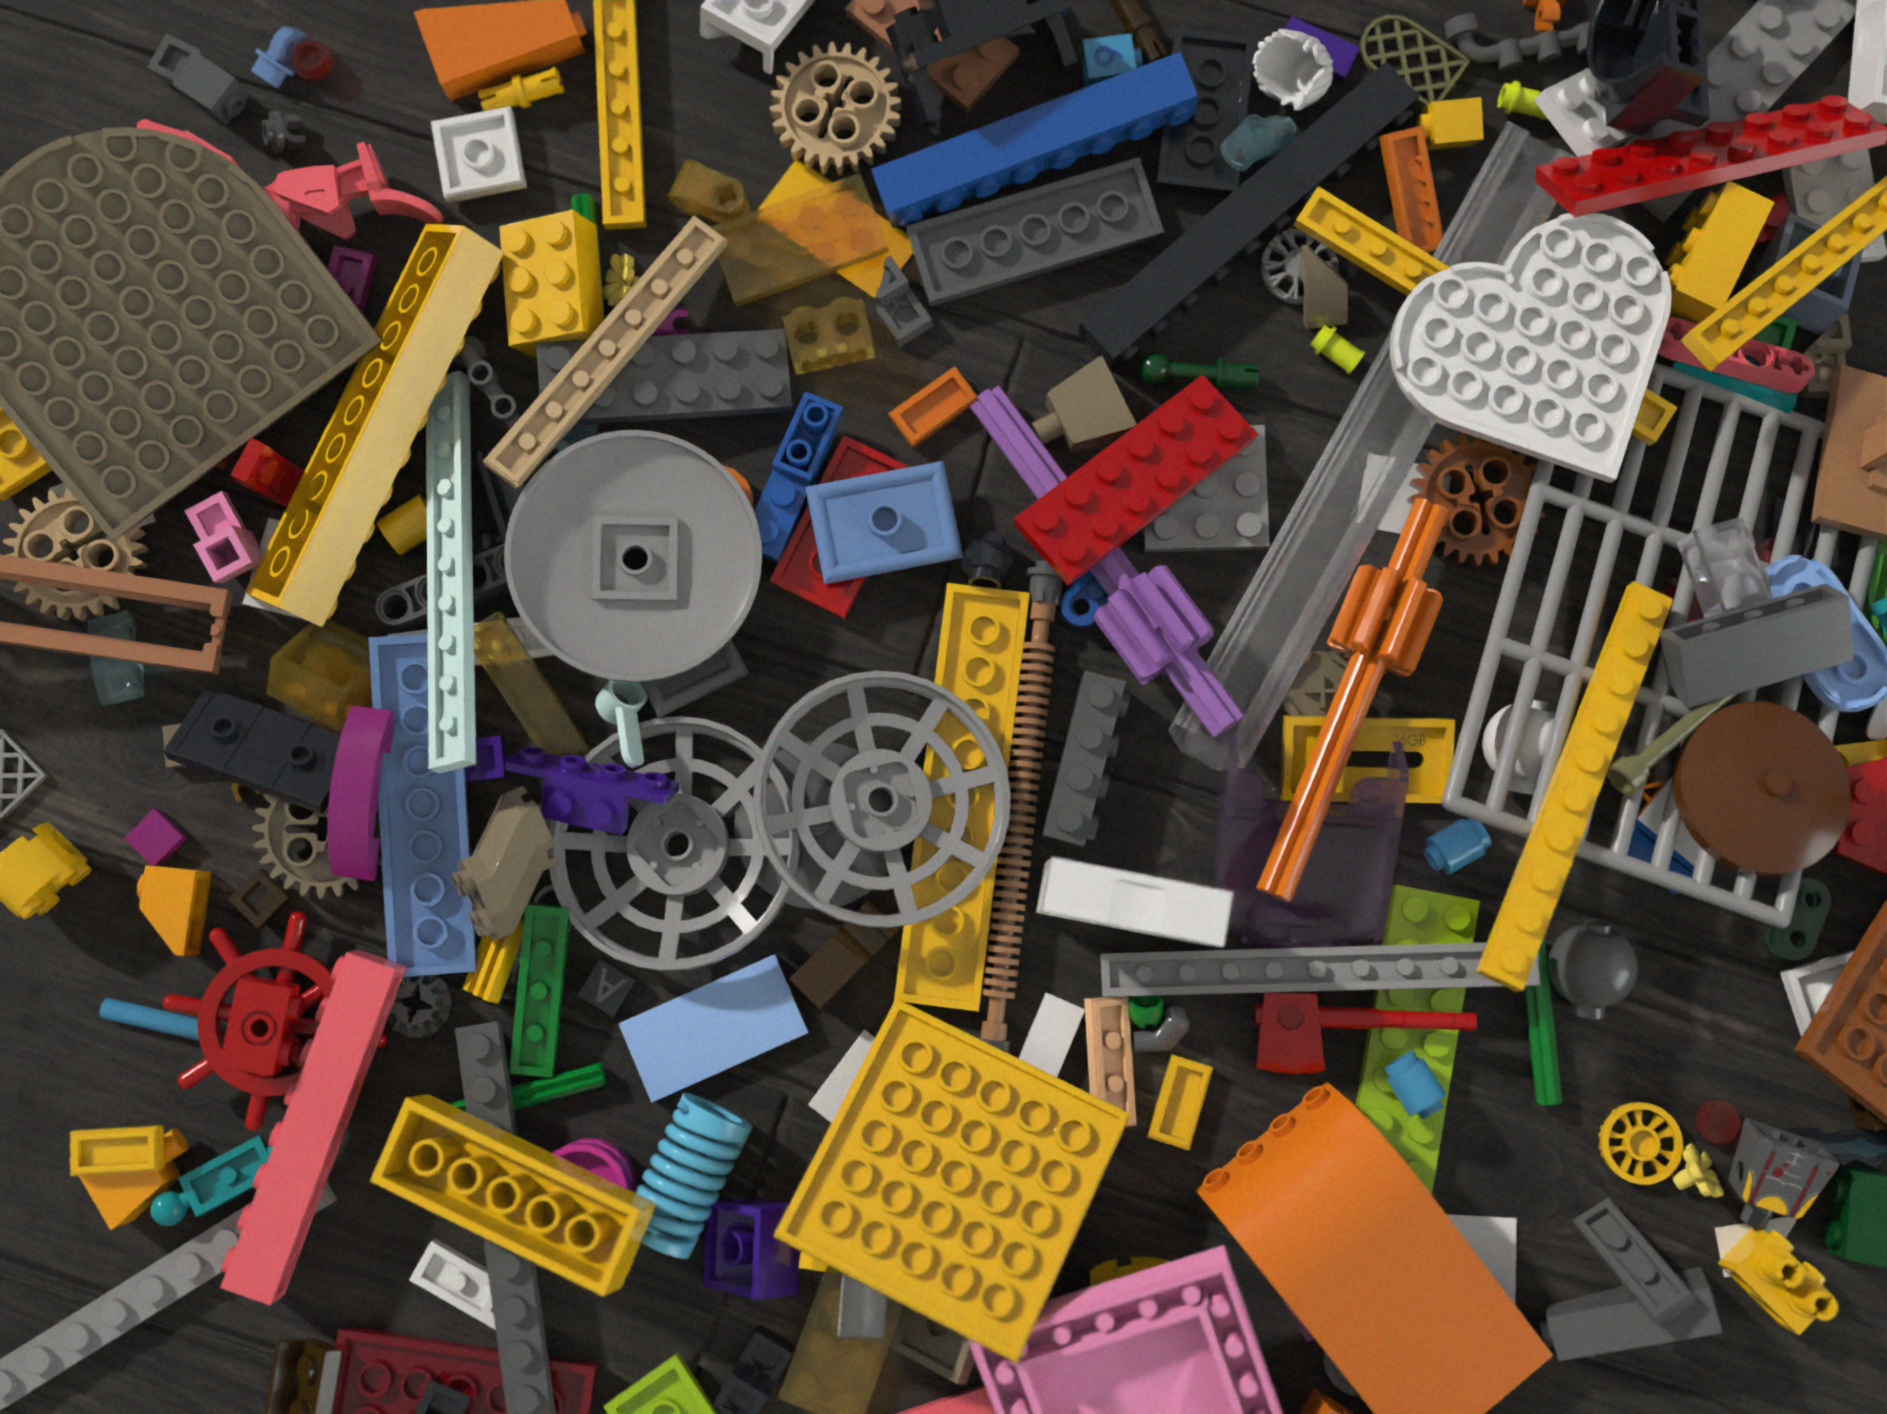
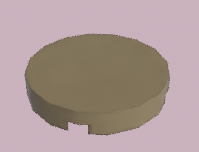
(1315, 684)

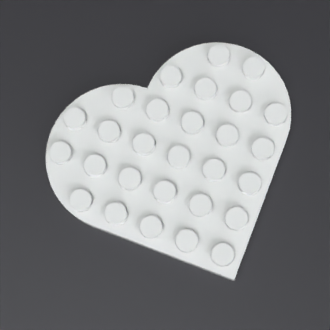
(1541, 348)

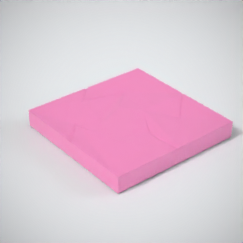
(1140, 1346)

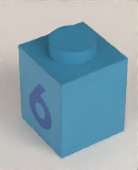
(1108, 58)

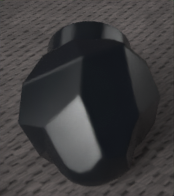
(987, 561)

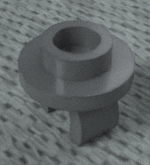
(276, 133)

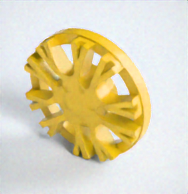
(1641, 1143)

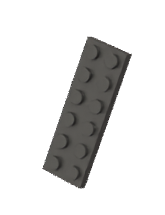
(1034, 231)
(686, 377)

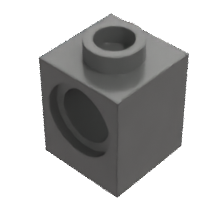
(211, 89)

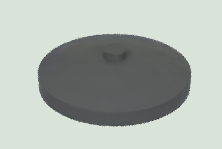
(825, 834)

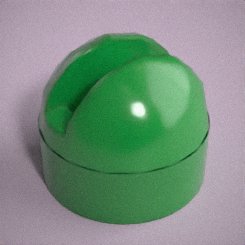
(1146, 1010)

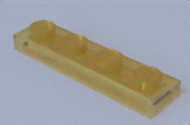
(526, 688)

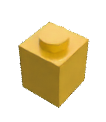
(1452, 123)

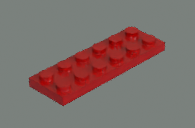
(1134, 479)

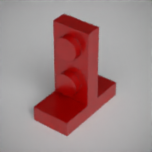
(267, 473)

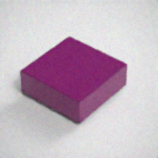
(156, 837)

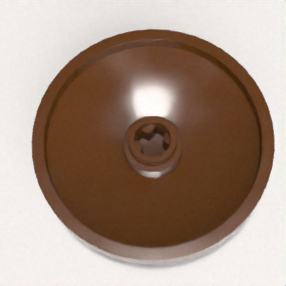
(1761, 789)

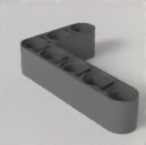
(415, 591)

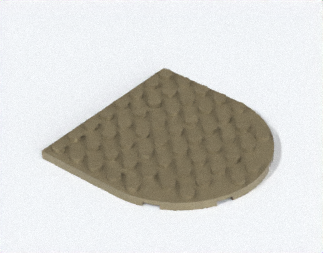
(156, 315)

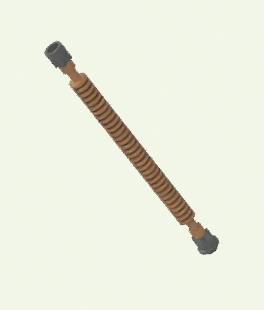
(1044, 596)

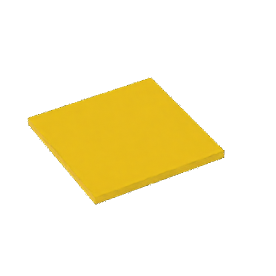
(954, 1179)

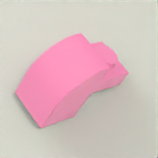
(225, 542)

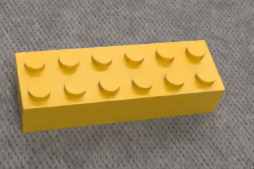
(514, 1193)

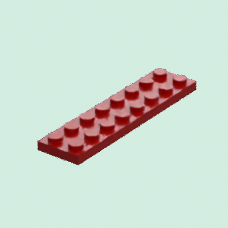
(1709, 155)

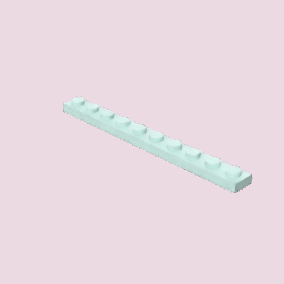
(450, 579)

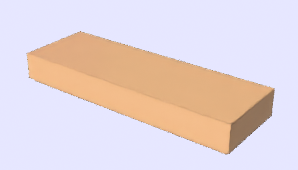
(1110, 1052)

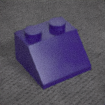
(744, 1254)

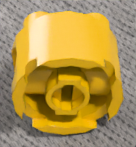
(37, 870)

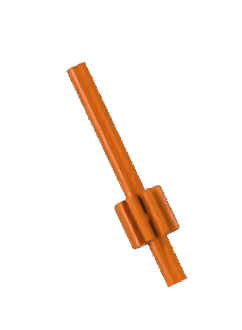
(1379, 631)

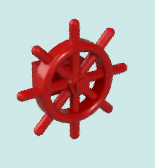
(259, 1020)

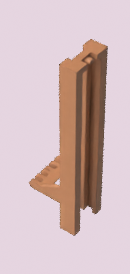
(124, 586)

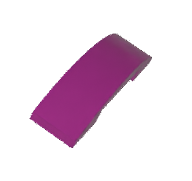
(355, 792)

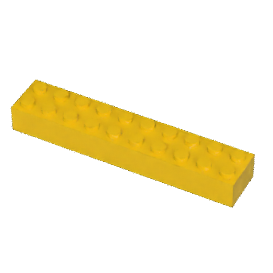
(376, 423)

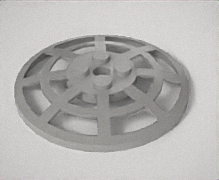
(897, 776)
(682, 874)

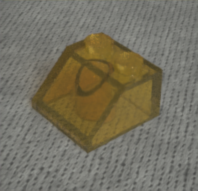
(322, 672)

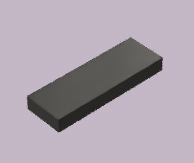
(1634, 1262)

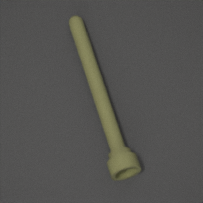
(1631, 772)

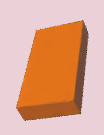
(933, 407)

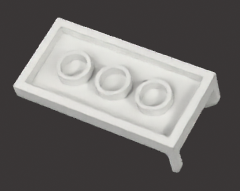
(754, 22)

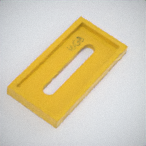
(1428, 736)

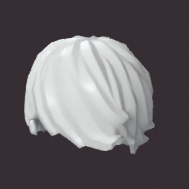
(1293, 68)

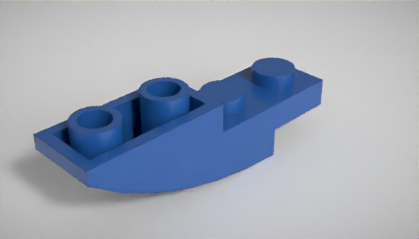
(794, 468)

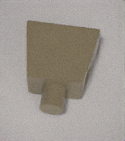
(1085, 410)

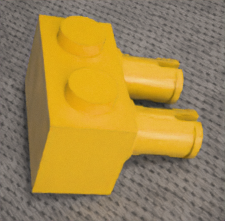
(1778, 1281)

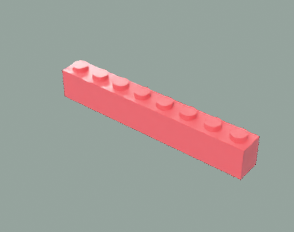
(312, 1127)

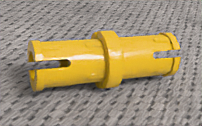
(522, 90)

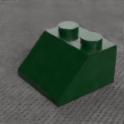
(1857, 1216)

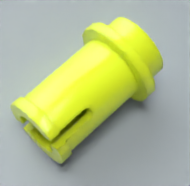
(1519, 100)
(1337, 349)

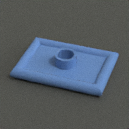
(884, 522)

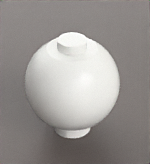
(1531, 749)

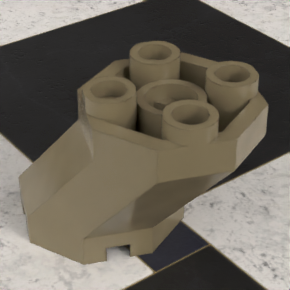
(505, 865)

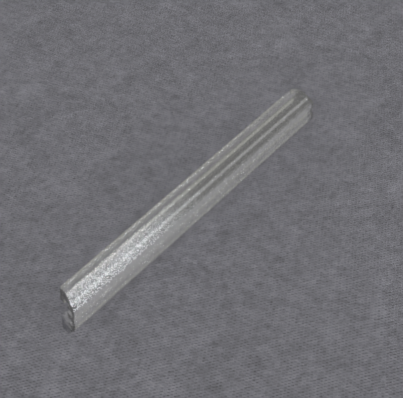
(1353, 479)

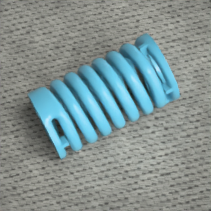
(667, 1182)

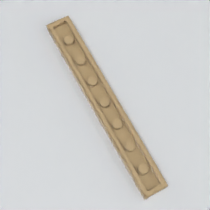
(605, 353)

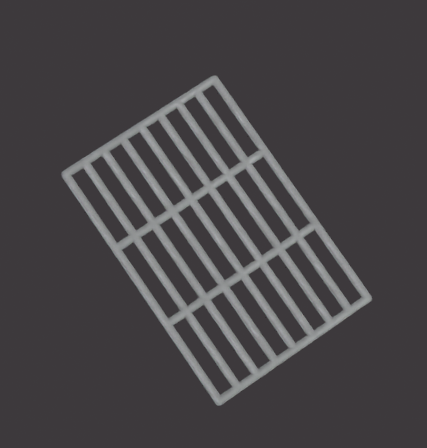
(1657, 697)

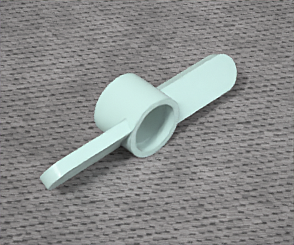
(624, 716)

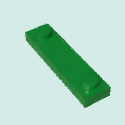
(540, 990)

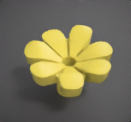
(620, 278)
(1698, 1173)

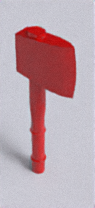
(1293, 1023)

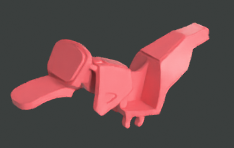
(323, 192)

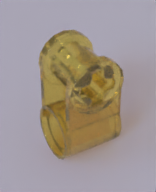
(705, 190)

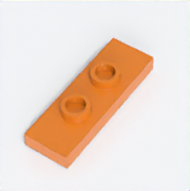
(1412, 187)

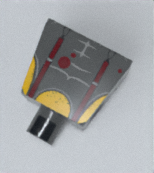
(1778, 1172)

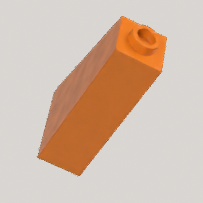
(493, 42)

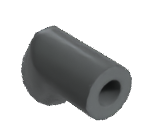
(1167, 1035)

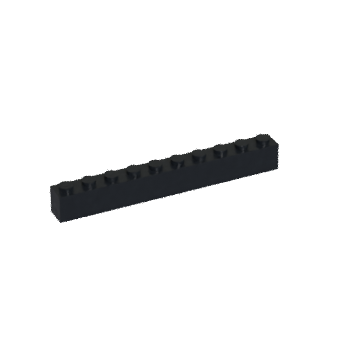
(1248, 216)

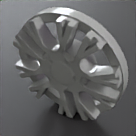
(1290, 265)

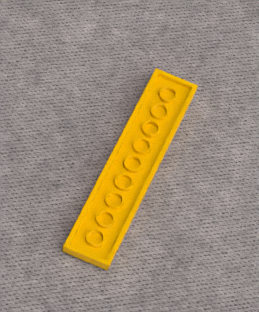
(981, 666)

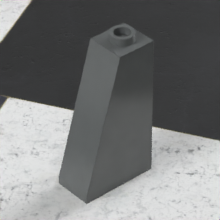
(1617, 1322)

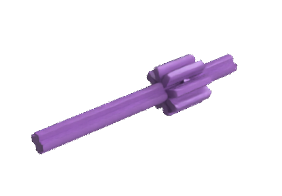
(1147, 614)

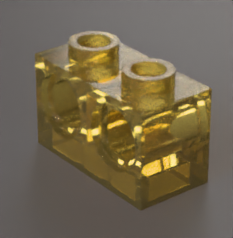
(831, 347)

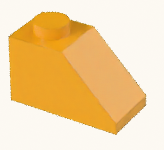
(176, 905)

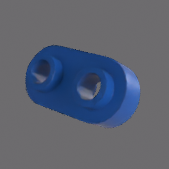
(1086, 590)

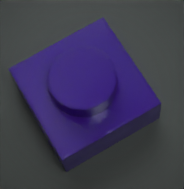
(489, 760)

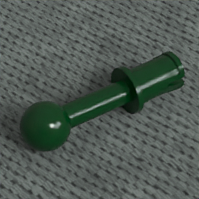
(1156, 369)

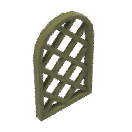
(1420, 32)

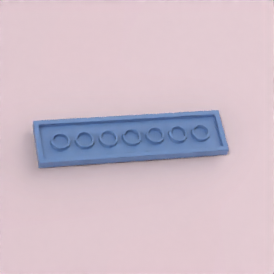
(420, 823)

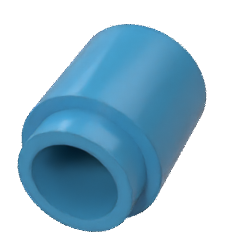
(1456, 845)
(1415, 1085)

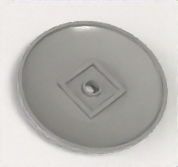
(622, 496)

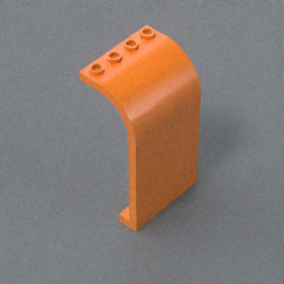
(1372, 1263)

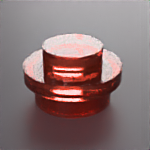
(312, 60)
(1717, 1121)

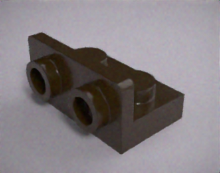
(303, 1377)

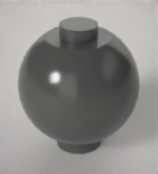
(1592, 968)

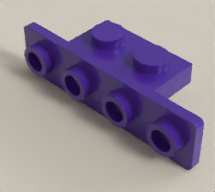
(589, 792)

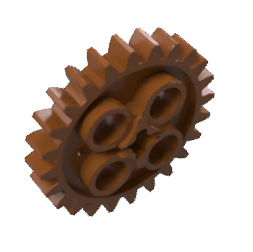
(1509, 492)

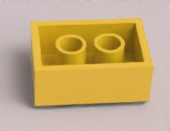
(1714, 250)
(551, 280)

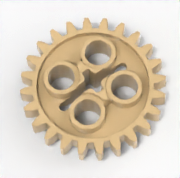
(803, 95)
(56, 523)

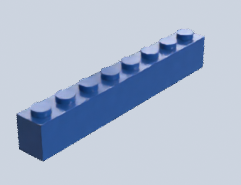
(1036, 140)

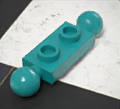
(213, 1183)

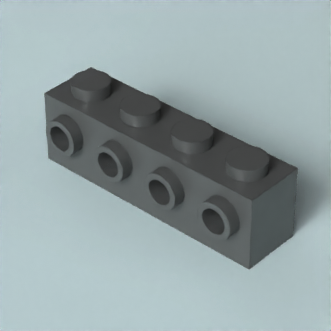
(1083, 760)

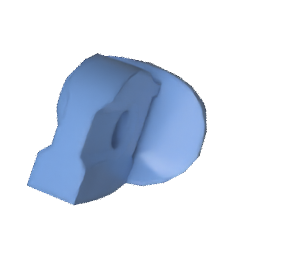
(277, 61)

